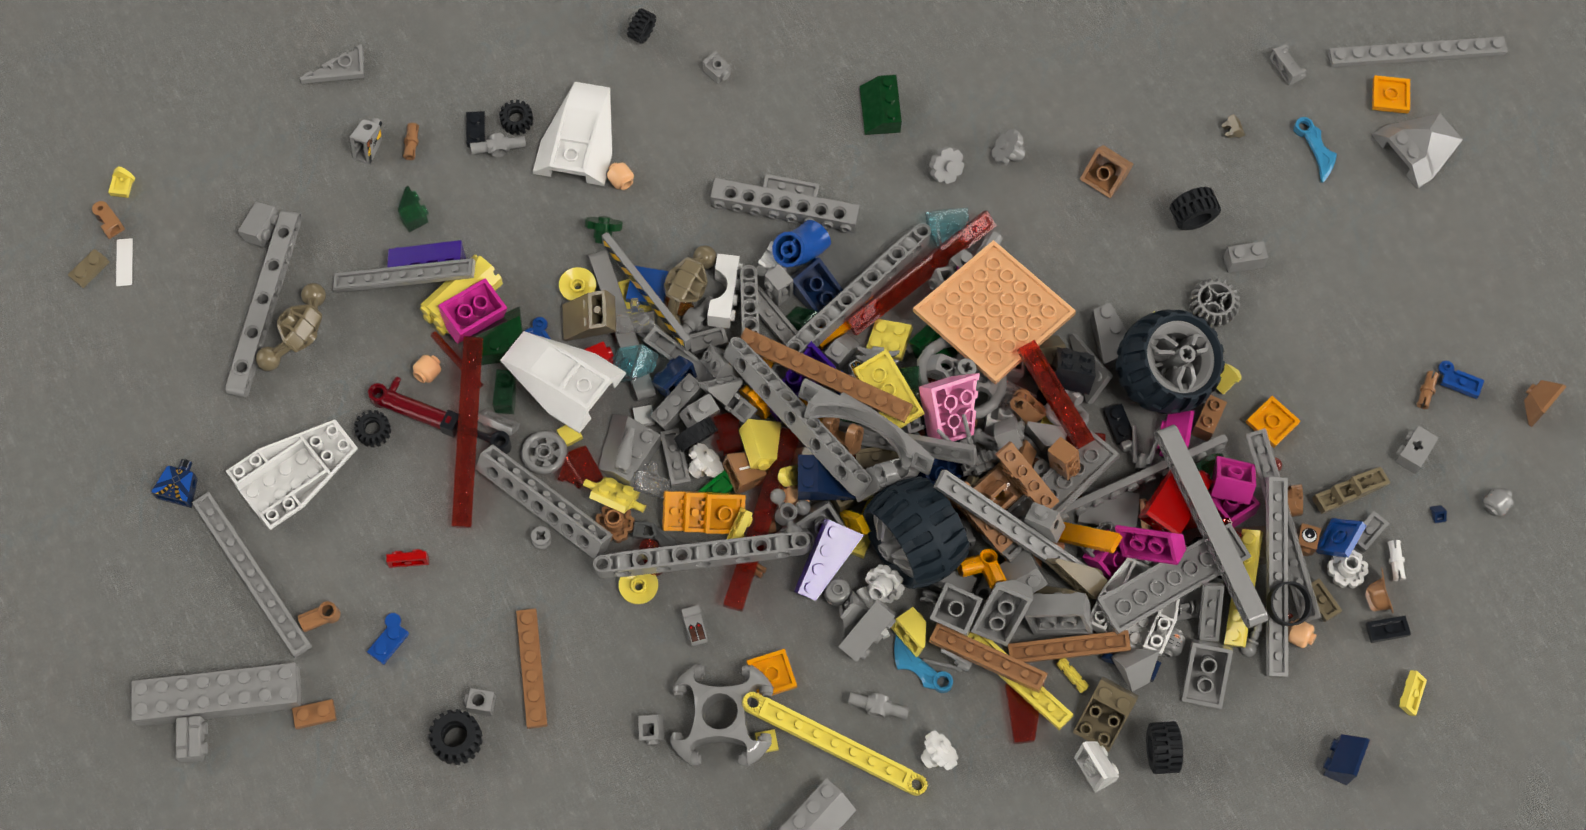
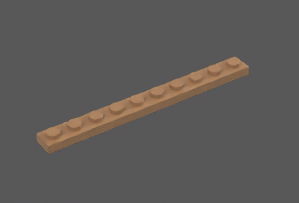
(827, 376)

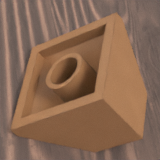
(1540, 399)

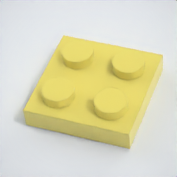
(891, 336)

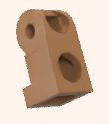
(104, 214)

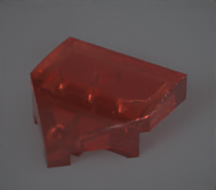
(578, 467)

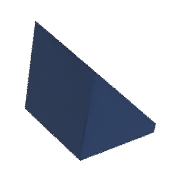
(1439, 513)

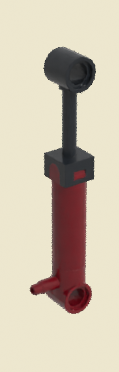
(427, 414)

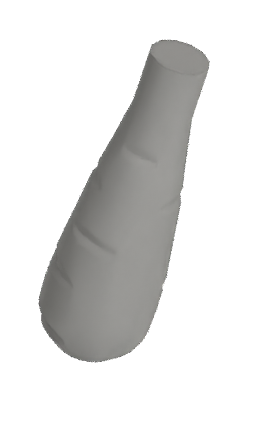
(624, 455)

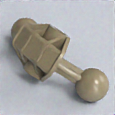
(687, 281)
(296, 326)

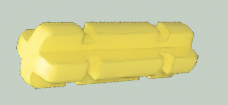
(1071, 673)

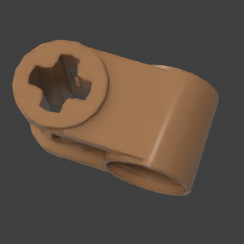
(1027, 408)

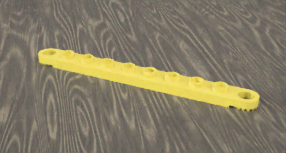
(835, 744)

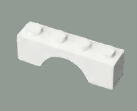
(721, 309)

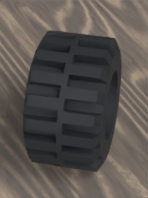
(1195, 208)
(447, 723)
(1164, 747)

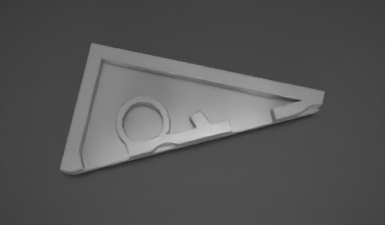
(341, 68)
(1102, 377)

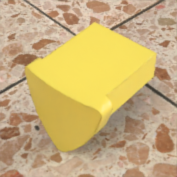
(121, 182)
(1228, 378)

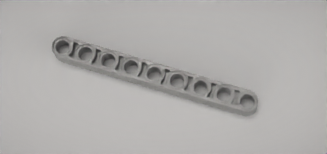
(607, 281)

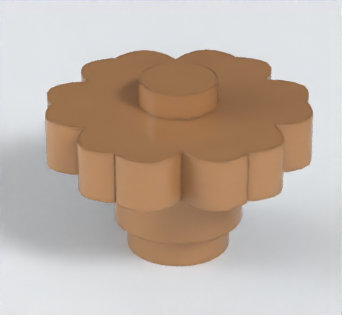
(616, 523)

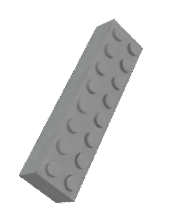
(216, 694)

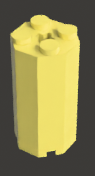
(451, 288)

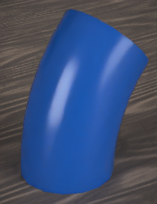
(801, 244)

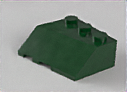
(500, 336)

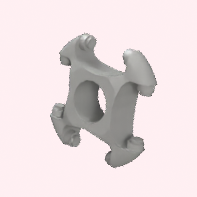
(737, 732)

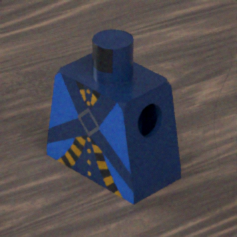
(177, 485)

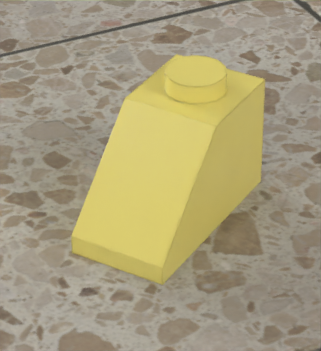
(911, 630)

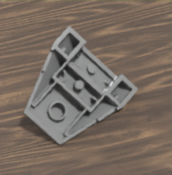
(1421, 144)

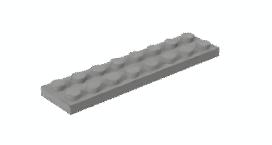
(1094, 461)
(1163, 584)

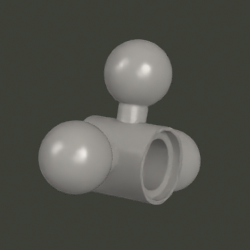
(802, 508)

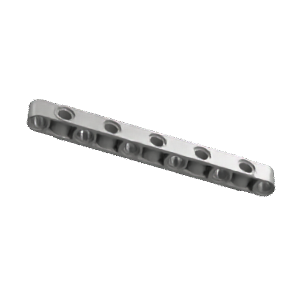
(862, 289)
(260, 314)
(792, 411)
(701, 555)

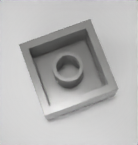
(957, 609)

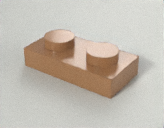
(314, 714)

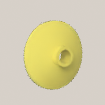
(576, 277)
(634, 596)

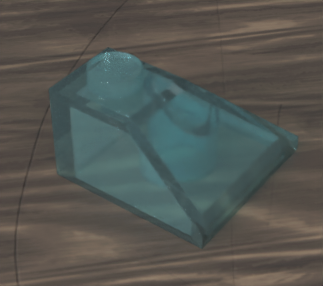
(946, 223)
(635, 361)

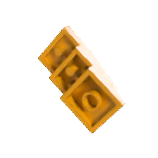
(700, 511)

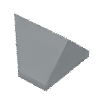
(722, 388)
(852, 612)
(1136, 666)

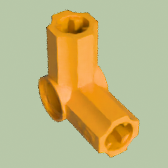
(984, 563)

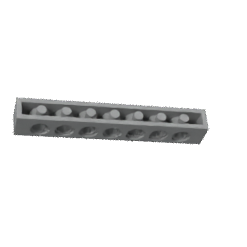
(778, 198)
(543, 501)

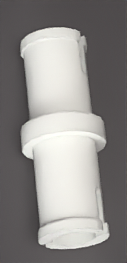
(1396, 560)

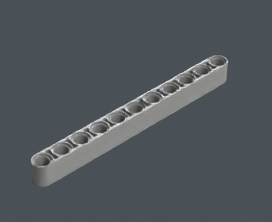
(1211, 526)

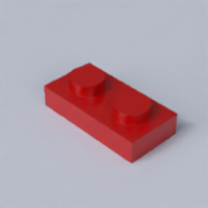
(414, 558)

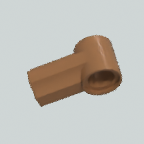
(317, 617)

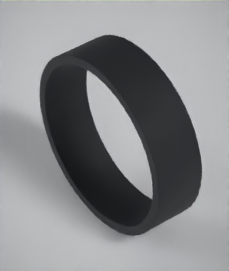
(1308, 603)

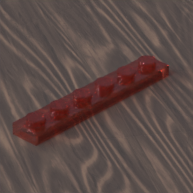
(1055, 394)

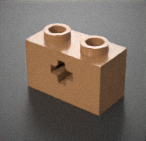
(1209, 418)
(1064, 458)

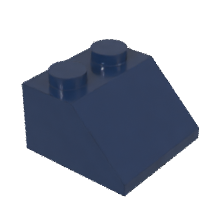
(672, 375)
(1345, 758)

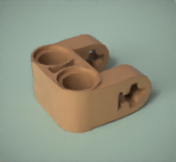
(851, 439)

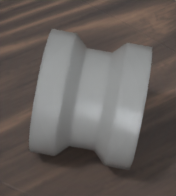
(541, 542)

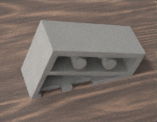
(1107, 333)

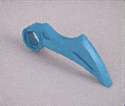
(1324, 157)
(906, 660)

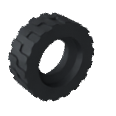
(695, 434)

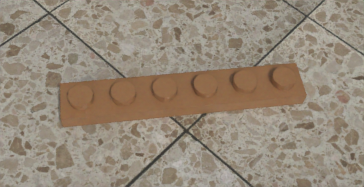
(1070, 647)
(988, 657)
(531, 668)

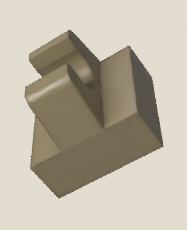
(1235, 125)

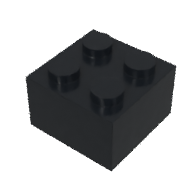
(1074, 370)

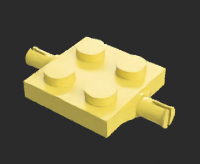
(614, 495)

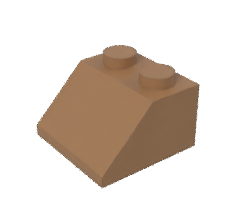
(1106, 171)

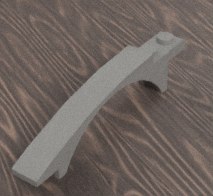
(670, 348)
(829, 404)

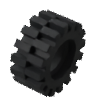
(641, 25)
(518, 126)
(366, 419)

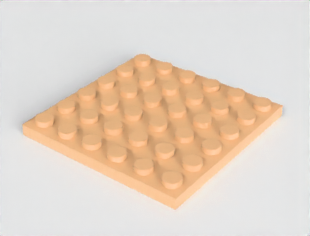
(993, 311)

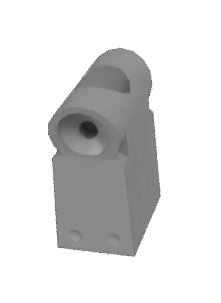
(884, 475)

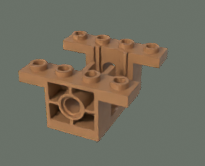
(1011, 479)

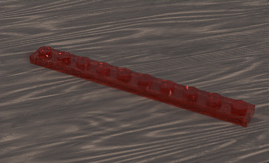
(919, 273)
(467, 432)
(761, 522)

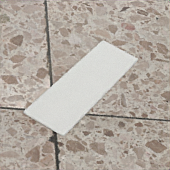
(124, 262)

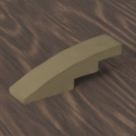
(1351, 490)

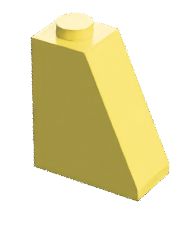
(760, 442)

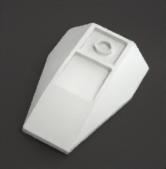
(579, 136)
(561, 377)
(291, 471)
(1152, 631)

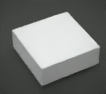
(642, 415)

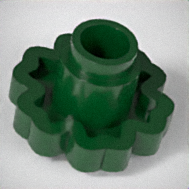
(602, 225)

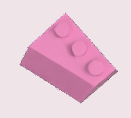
(946, 402)

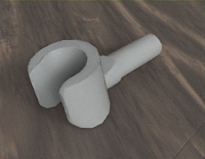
(1127, 446)

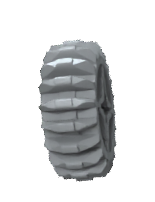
(1214, 293)

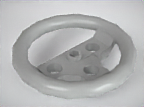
(931, 363)

